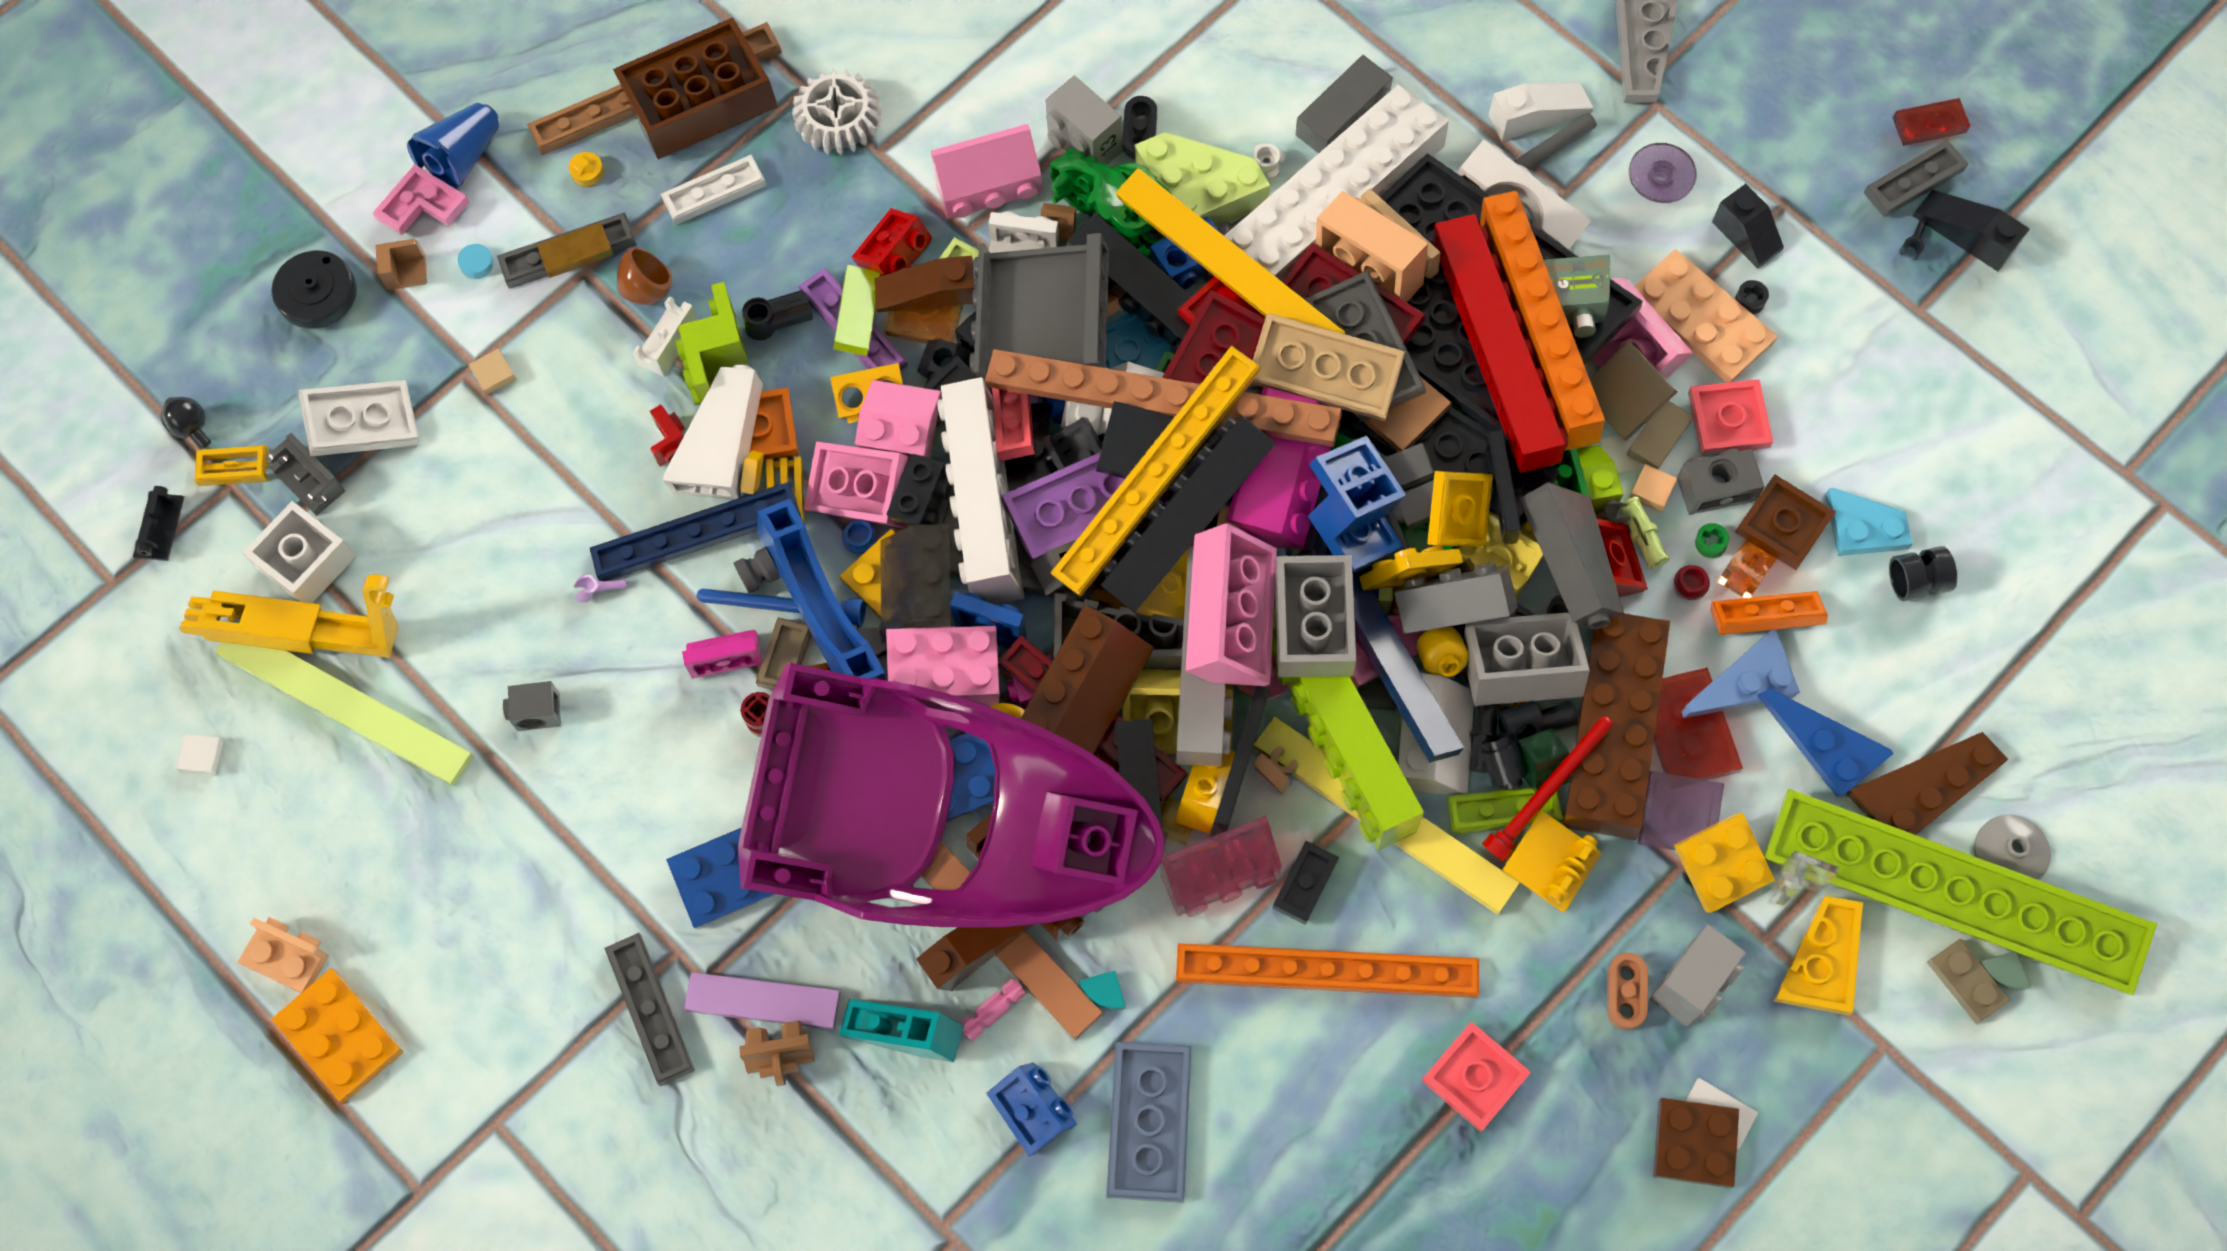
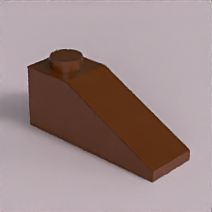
(927, 285)
(964, 952)

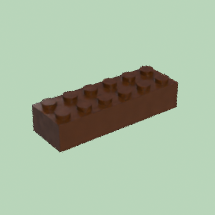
(1625, 684)

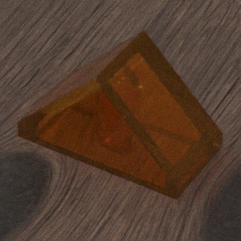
(1747, 569)

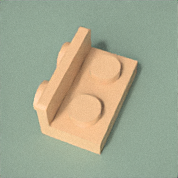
(283, 956)

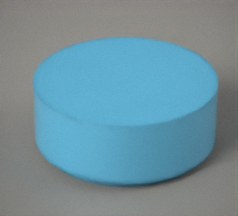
(475, 261)

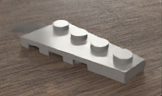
(1643, 46)

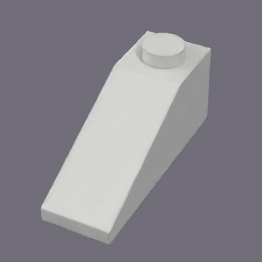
(1536, 107)

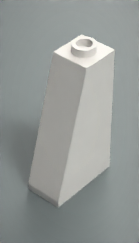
(718, 437)

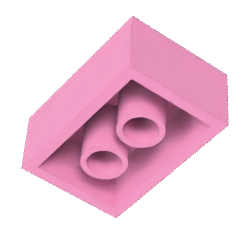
(946, 660)

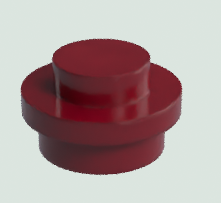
(1691, 582)

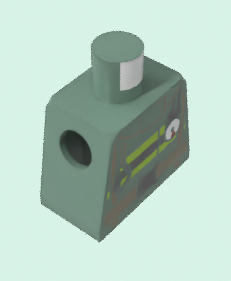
(1582, 290)

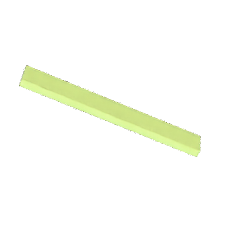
(351, 709)

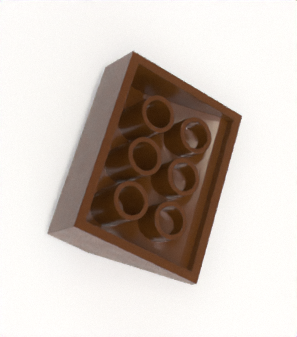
(696, 88)

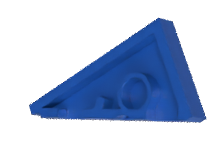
(1833, 750)

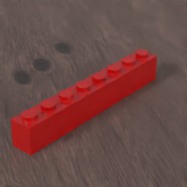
(1499, 344)

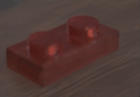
(1931, 121)

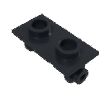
(158, 525)

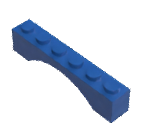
(799, 568)

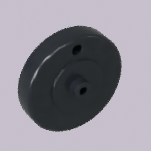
(314, 289)

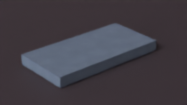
(1149, 1122)

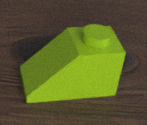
(1600, 476)

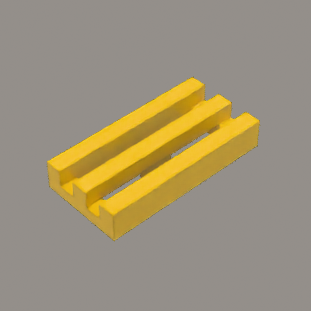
(783, 465)
(257, 468)

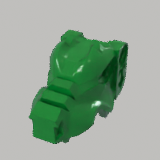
(1092, 190)

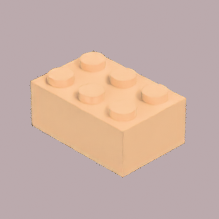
(1374, 244)

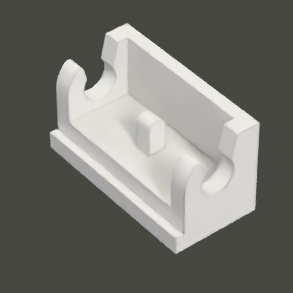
(660, 347)

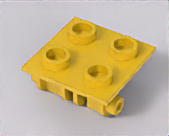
(1552, 860)

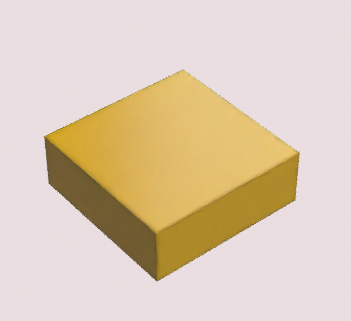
(751, 472)

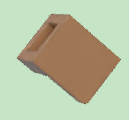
(401, 264)

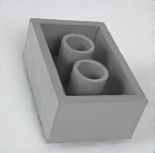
(1315, 616)
(1525, 659)

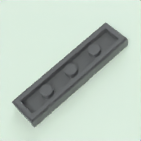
(526, 262)
(649, 1009)

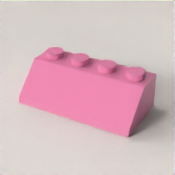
(1231, 607)

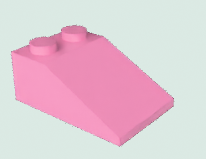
(854, 482)

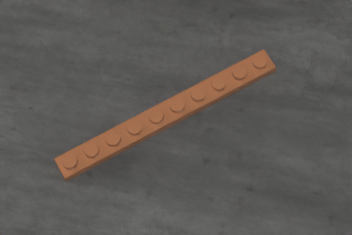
(1103, 386)

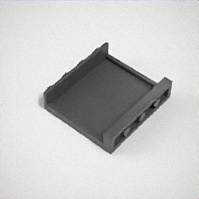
(1042, 304)

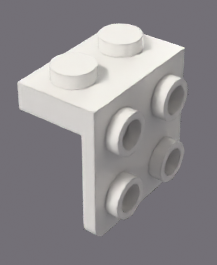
(1017, 232)

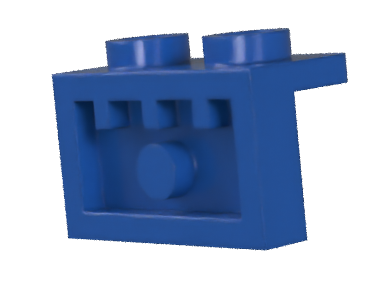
(1031, 1107)

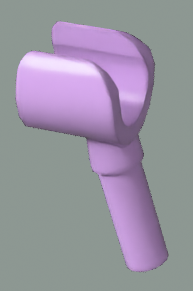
(592, 585)

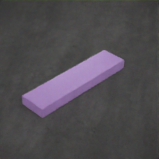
(762, 1001)

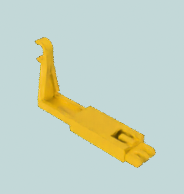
(296, 624)

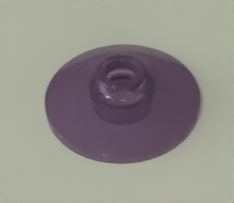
(1662, 161)

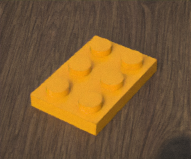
(337, 1035)

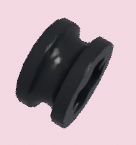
(1757, 288)

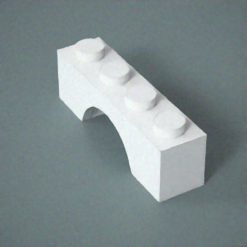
(1498, 174)

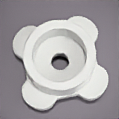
(1271, 153)

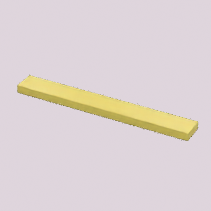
(1430, 843)

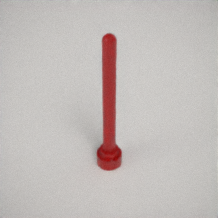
(1502, 842)

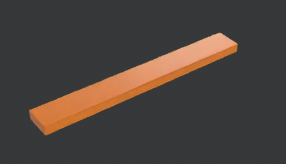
(1327, 970)

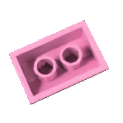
(987, 171)
(1650, 335)

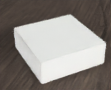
(199, 754)

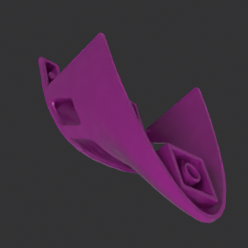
(860, 792)

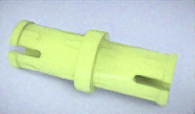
(1644, 533)

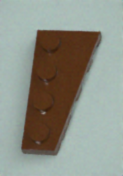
(1928, 787)

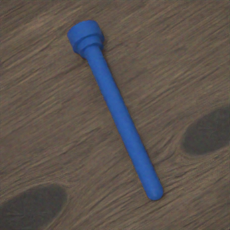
(853, 608)

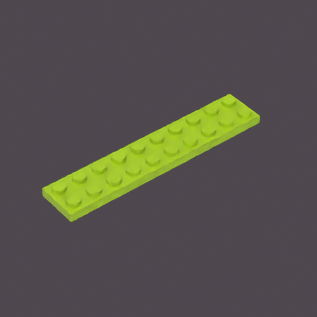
(1965, 893)

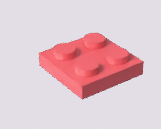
(1730, 416)
(1476, 1076)

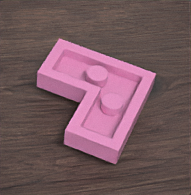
(418, 193)

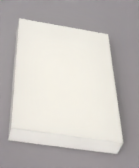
(358, 417)

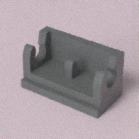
(304, 475)

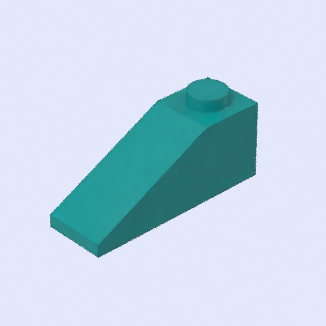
(902, 1029)

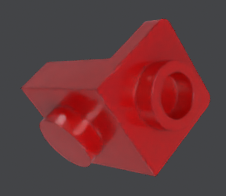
(670, 428)

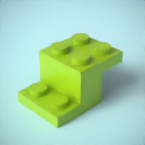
(710, 344)

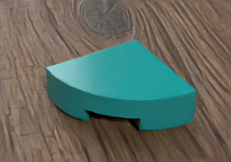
(1104, 991)

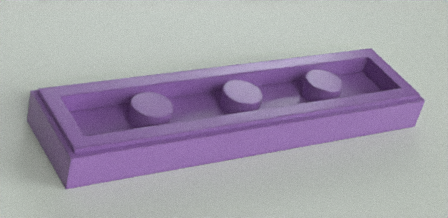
(825, 297)

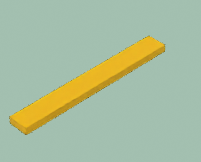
(1216, 252)
(1156, 471)

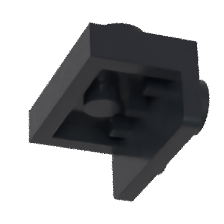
(1071, 444)
(920, 492)

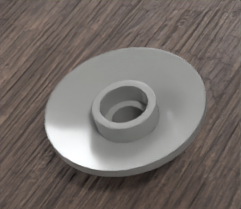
(1995, 841)

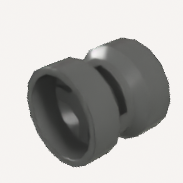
(756, 570)

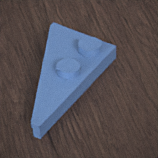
(1755, 671)

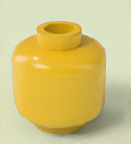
(1442, 651)

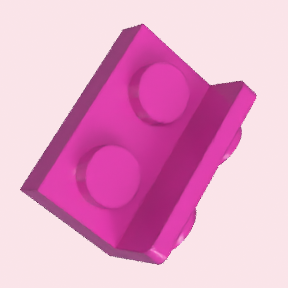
(722, 654)

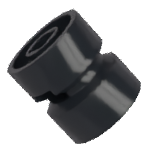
(1916, 574)

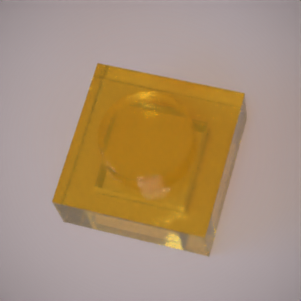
(1176, 832)

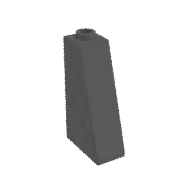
(1574, 553)

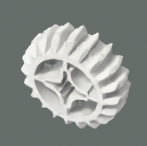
(857, 112)

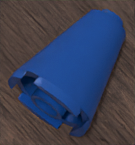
(454, 143)

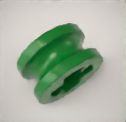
(1716, 549)

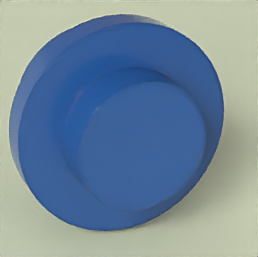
(859, 536)

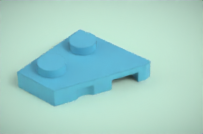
(1866, 525)

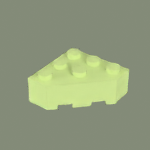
(1205, 176)

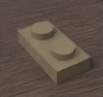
(1968, 981)

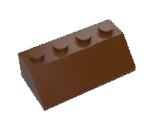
(1088, 680)

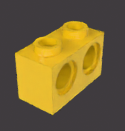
(862, 381)
(1204, 794)

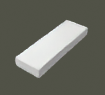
(713, 189)

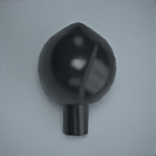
(185, 419)

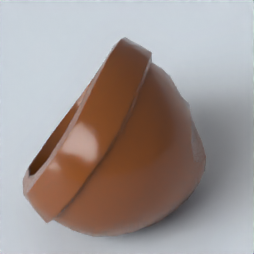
(642, 277)

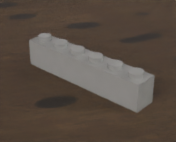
(1200, 707)

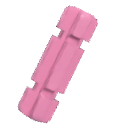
(992, 1009)

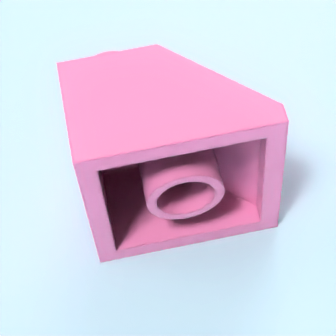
(898, 419)

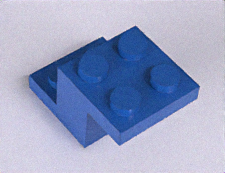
(1356, 505)

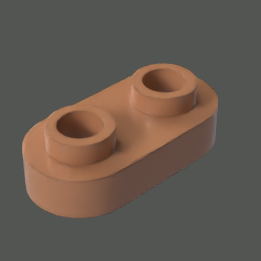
(1627, 993)

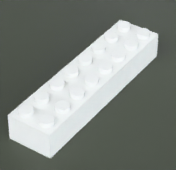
(1364, 157)

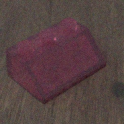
(1221, 867)

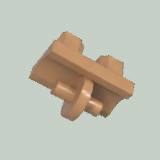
(778, 1055)

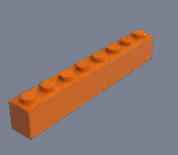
(1542, 319)

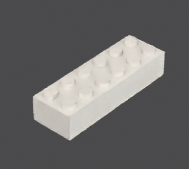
(979, 482)

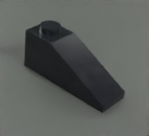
(1974, 227)

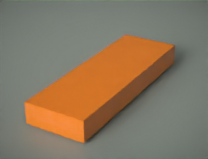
(1768, 612)

